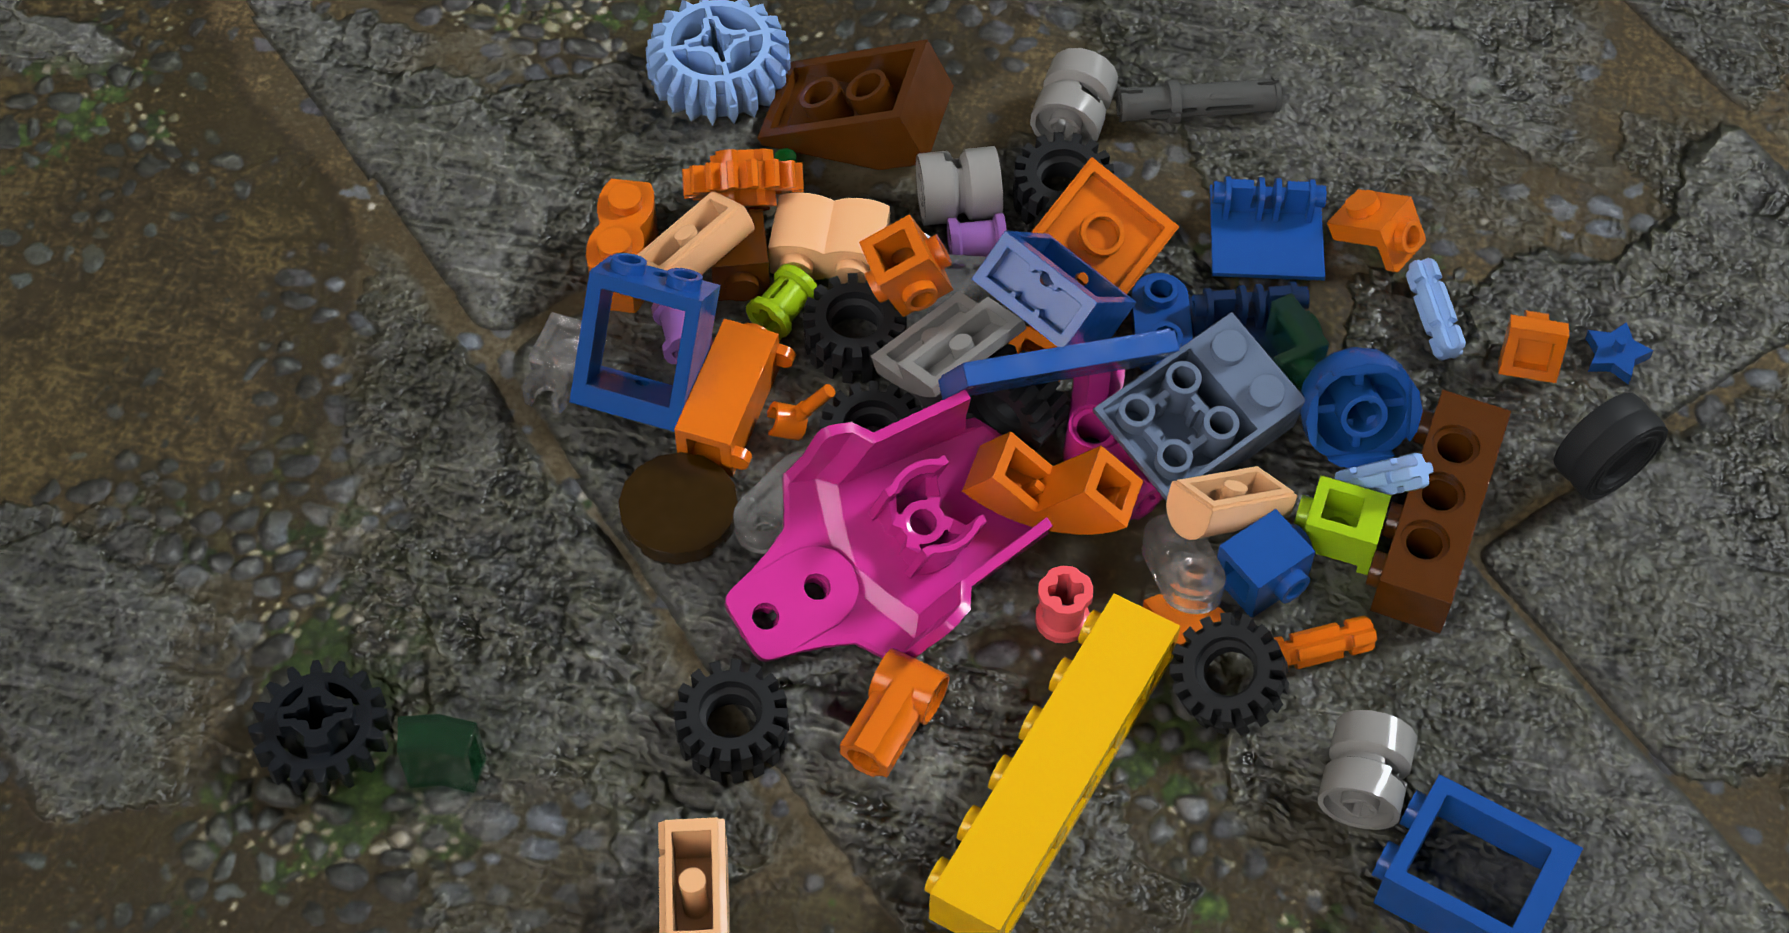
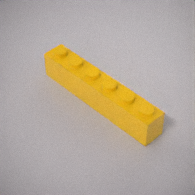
(1053, 772)

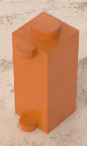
(731, 394)

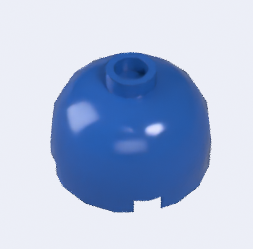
(1359, 406)

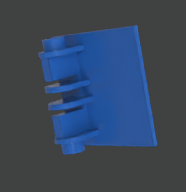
(1267, 229)

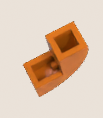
(1078, 496)

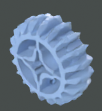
(717, 58)

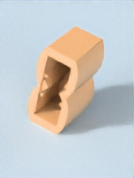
(824, 234)

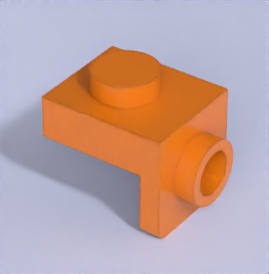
(1381, 222)

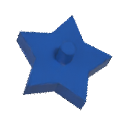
(1616, 352)

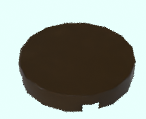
(678, 508)

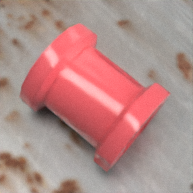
(1063, 586)

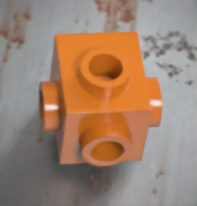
(906, 266)

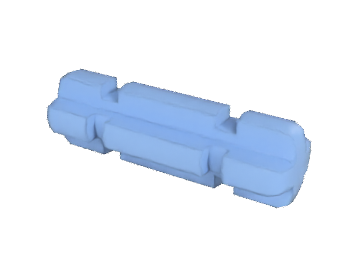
(1435, 309)
(1390, 475)

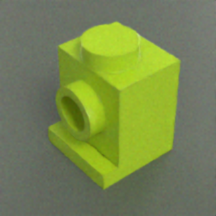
(1343, 521)

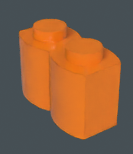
(625, 226)

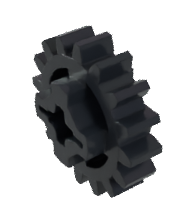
(294, 723)

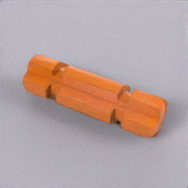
(1328, 642)

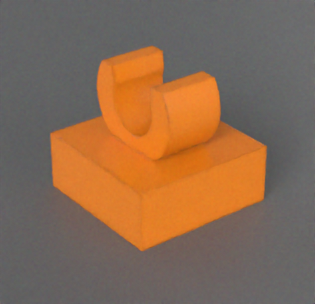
(1533, 347)

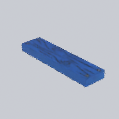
(1059, 363)

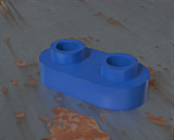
(1161, 313)

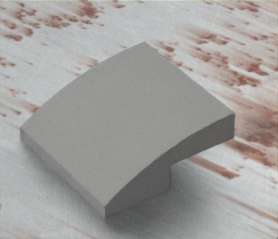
(944, 339)

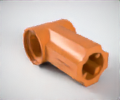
(900, 698)

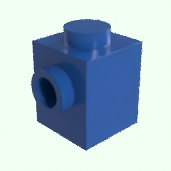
(1266, 563)

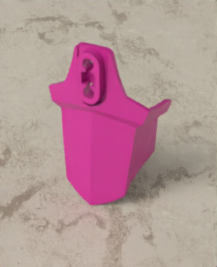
(882, 536)

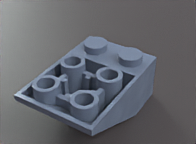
(1202, 407)

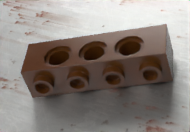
(1424, 589)

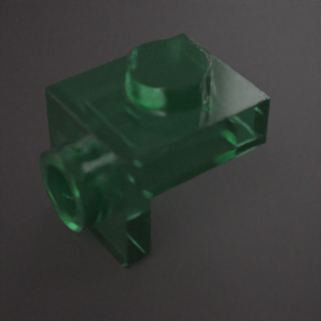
(1296, 339)

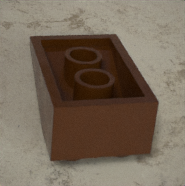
(861, 106)

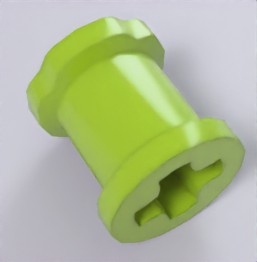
(782, 300)

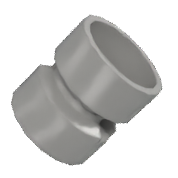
(1075, 95)
(959, 185)
(1367, 769)

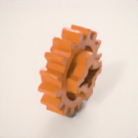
(745, 177)

